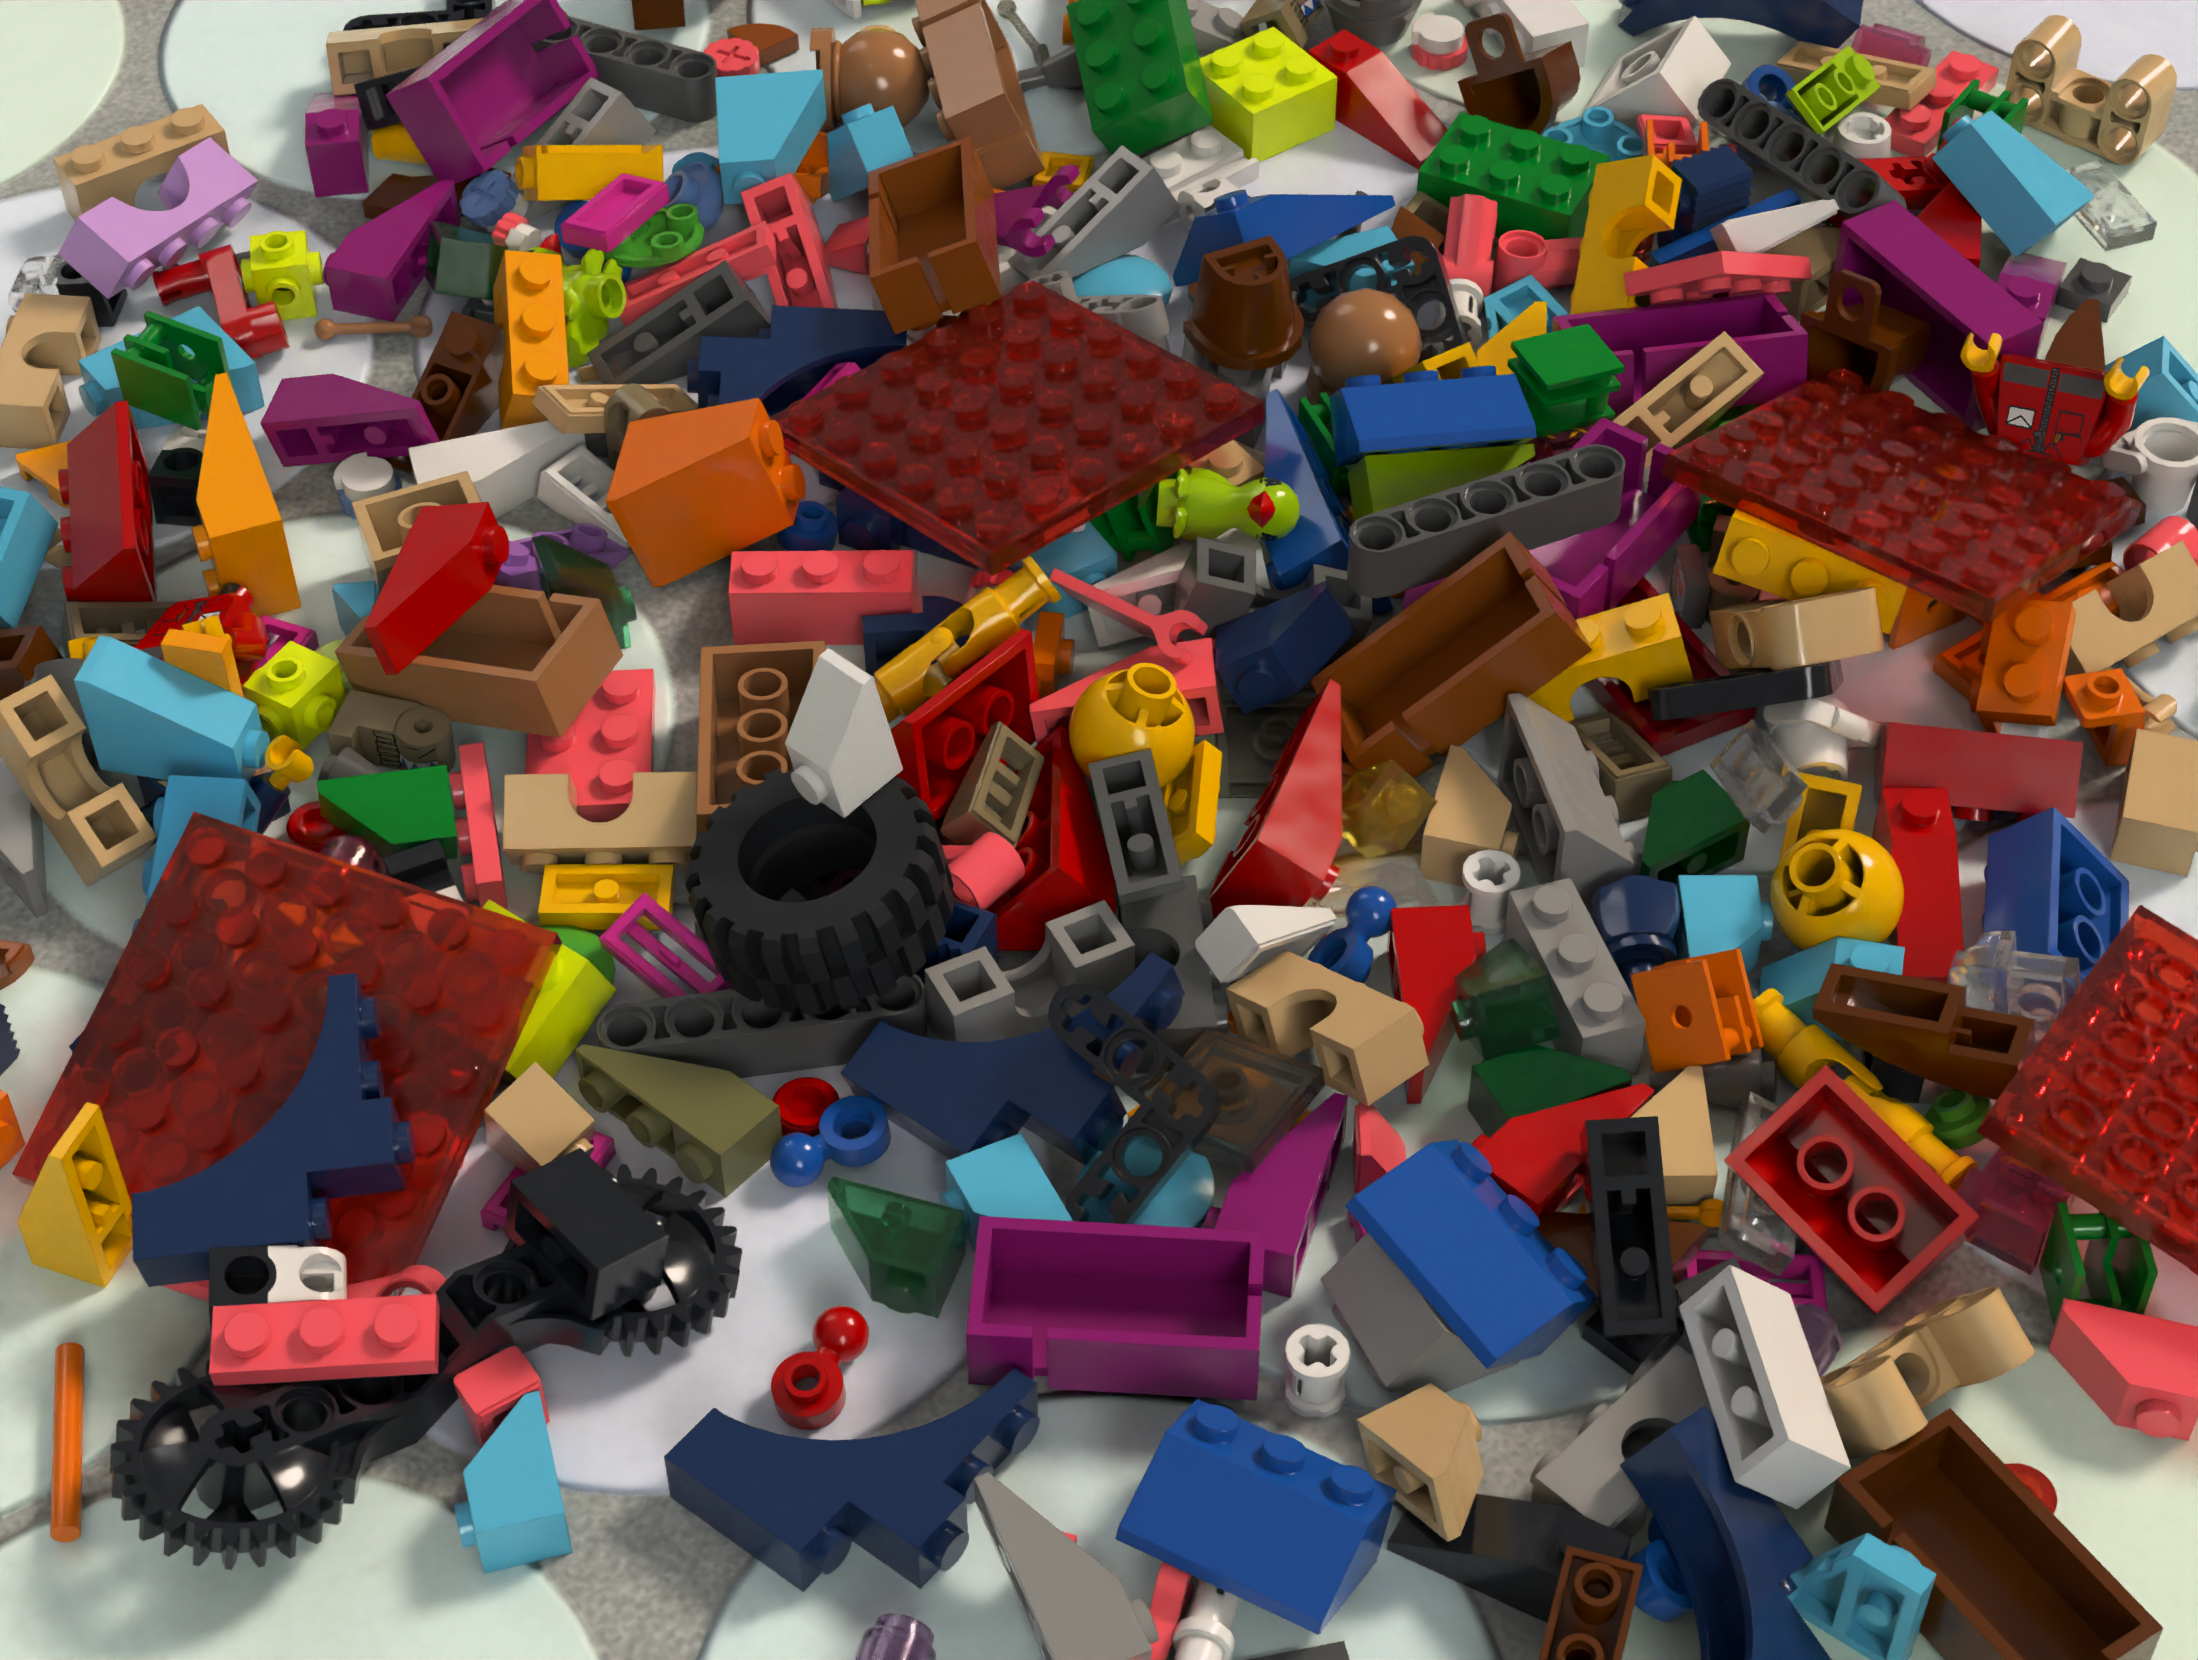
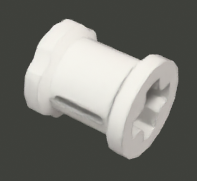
(1469, 304)
(1488, 880)
(1316, 1365)

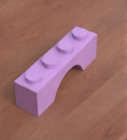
(123, 244)

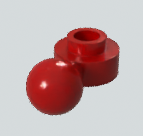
(839, 1337)

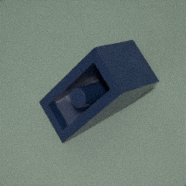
(1280, 646)

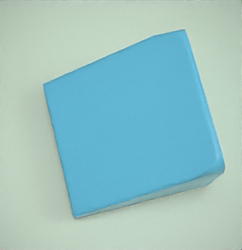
(354, 602)

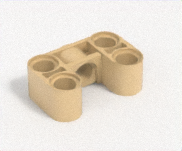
(2083, 109)
(1797, 632)
(1938, 1350)

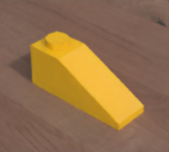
(80, 1205)

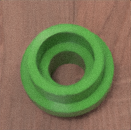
(1957, 1117)

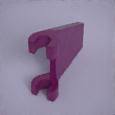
(1021, 209)

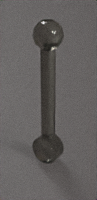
(1008, 9)

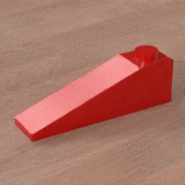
(1295, 822)
(1060, 852)

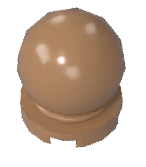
(872, 69)
(1361, 336)

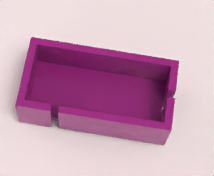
(491, 88)
(1942, 287)
(1665, 336)
(1607, 562)
(1117, 1307)

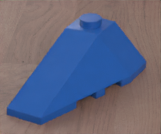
(1291, 220)
(1323, 521)

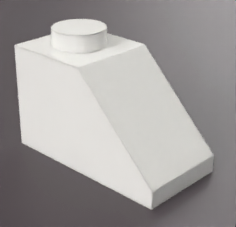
(841, 737)

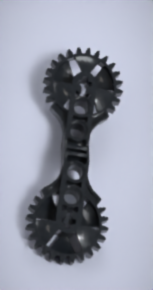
(316, 1437)

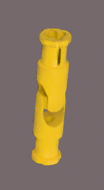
(988, 619)
(1807, 1049)

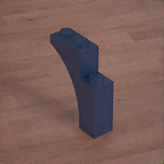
(1808, 21)
(1728, 1546)

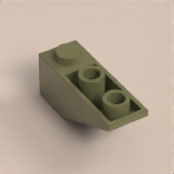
(692, 1112)

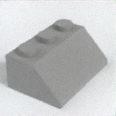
(1559, 802)

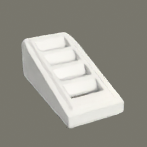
(1767, 229)
(559, 491)
(1253, 934)

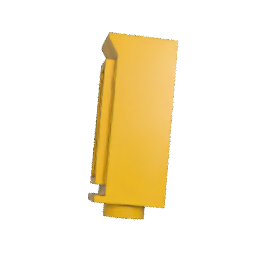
(582, 170)

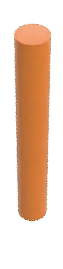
(67, 1443)

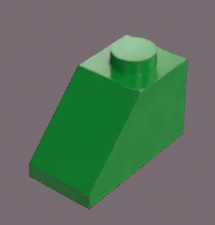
(393, 808)

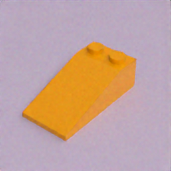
(238, 513)

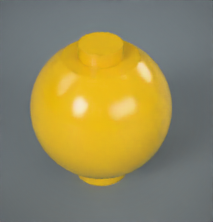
(1131, 714)
(1836, 887)

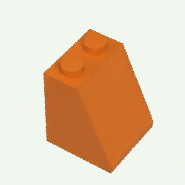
(702, 486)

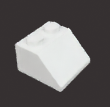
(1663, 76)

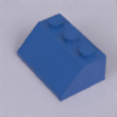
(1428, 414)
(2053, 890)
(1474, 1252)
(1258, 1515)

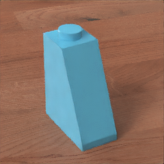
(766, 126)
(2009, 181)
(103, 388)
(165, 720)

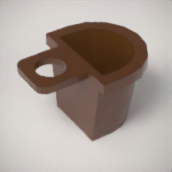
(1516, 87)
(1245, 307)
(1865, 336)

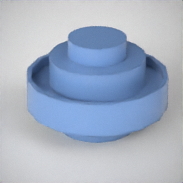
(697, 186)

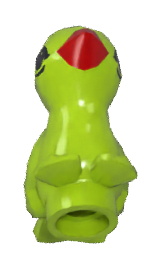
(588, 298)
(1209, 505)

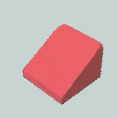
(1670, 129)
(850, 246)
(1374, 1146)
(494, 1388)

